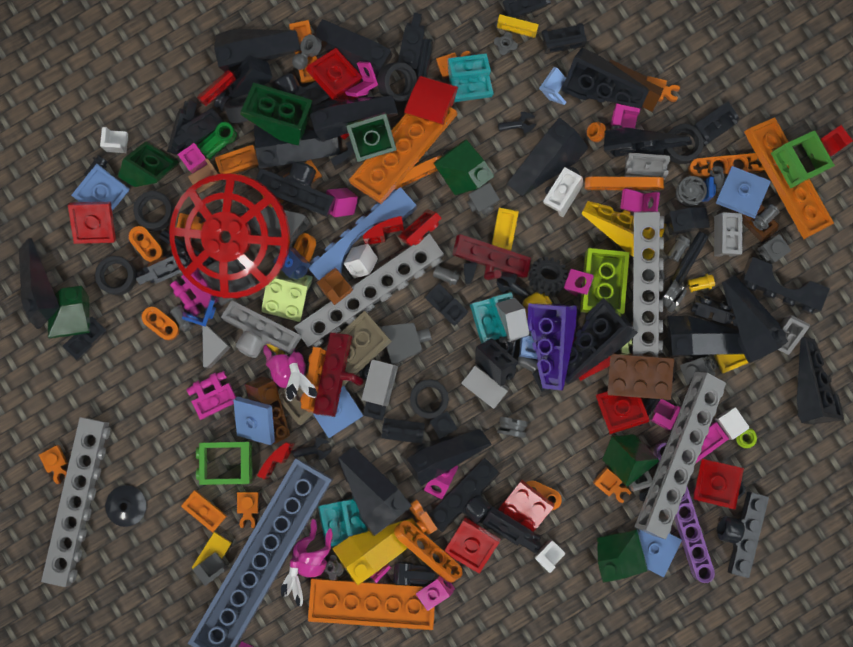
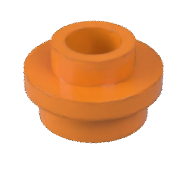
(596, 131)

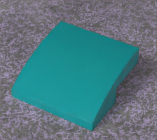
(470, 77)
(488, 319)
(342, 519)

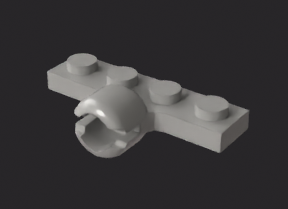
(258, 331)

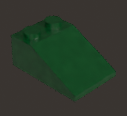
(277, 112)

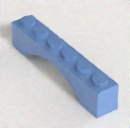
(395, 205)

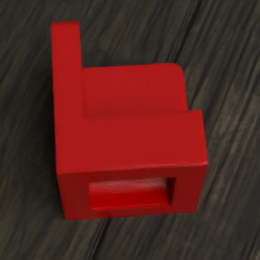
(836, 140)

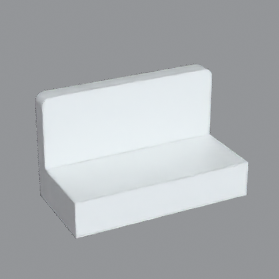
(564, 191)

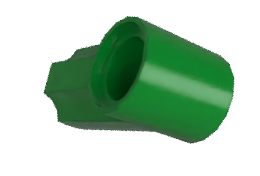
(215, 142)

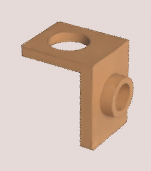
(204, 172)

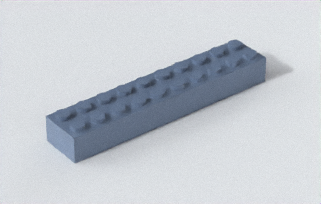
(262, 557)

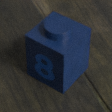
(295, 264)

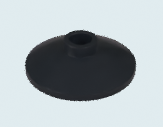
(135, 503)

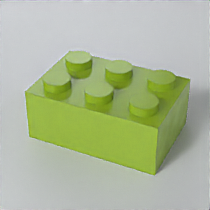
(609, 279)

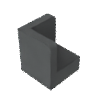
(210, 568)

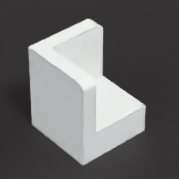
(114, 141)
(360, 261)
(732, 423)
(549, 555)

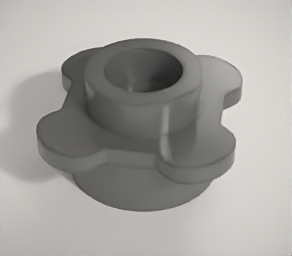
(504, 49)
(334, 567)

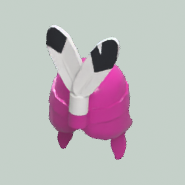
(289, 373)
(305, 564)

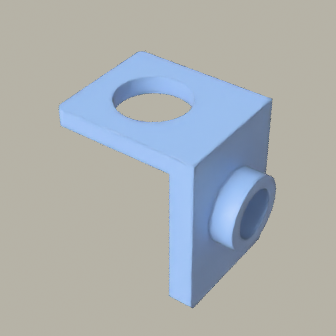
(552, 85)

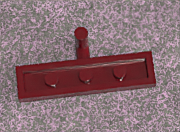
(491, 257)
(334, 374)

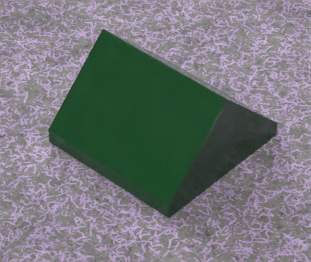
(371, 137)
(628, 458)

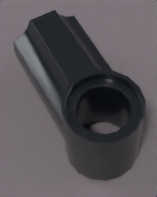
(407, 573)

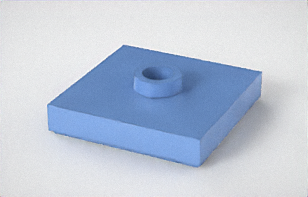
(100, 187)
(743, 192)
(346, 414)
(254, 420)
(659, 551)

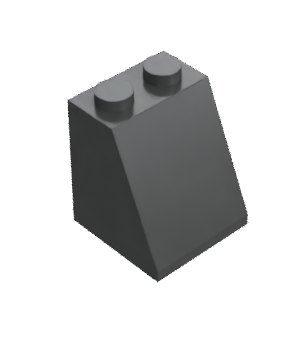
(297, 223)

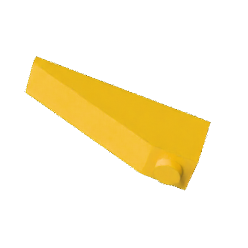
(618, 226)
(367, 554)

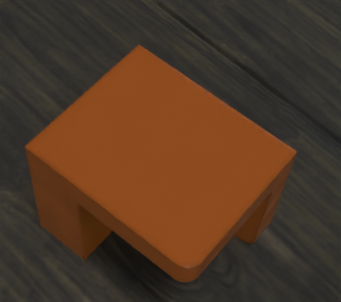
(334, 286)

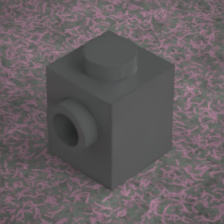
(483, 200)
(773, 249)

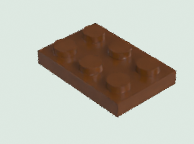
(640, 376)

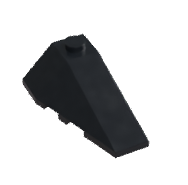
(626, 140)

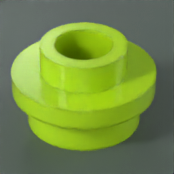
(752, 439)

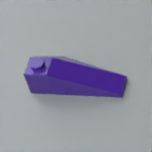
(553, 337)

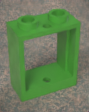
(796, 173)
(246, 463)

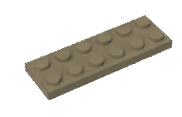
(366, 344)

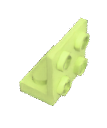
(286, 296)

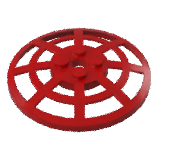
(239, 231)

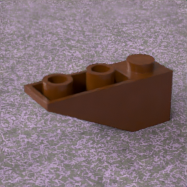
(265, 391)

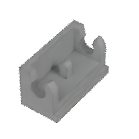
(646, 165)
(728, 234)
(379, 383)
(484, 386)

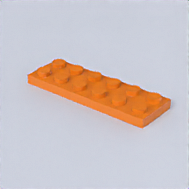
(412, 139)
(800, 201)
(368, 604)

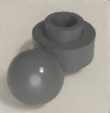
(310, 47)

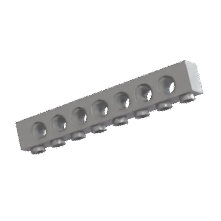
(642, 220)
(427, 246)
(685, 438)
(53, 572)

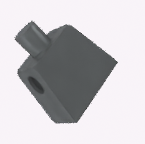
(405, 341)

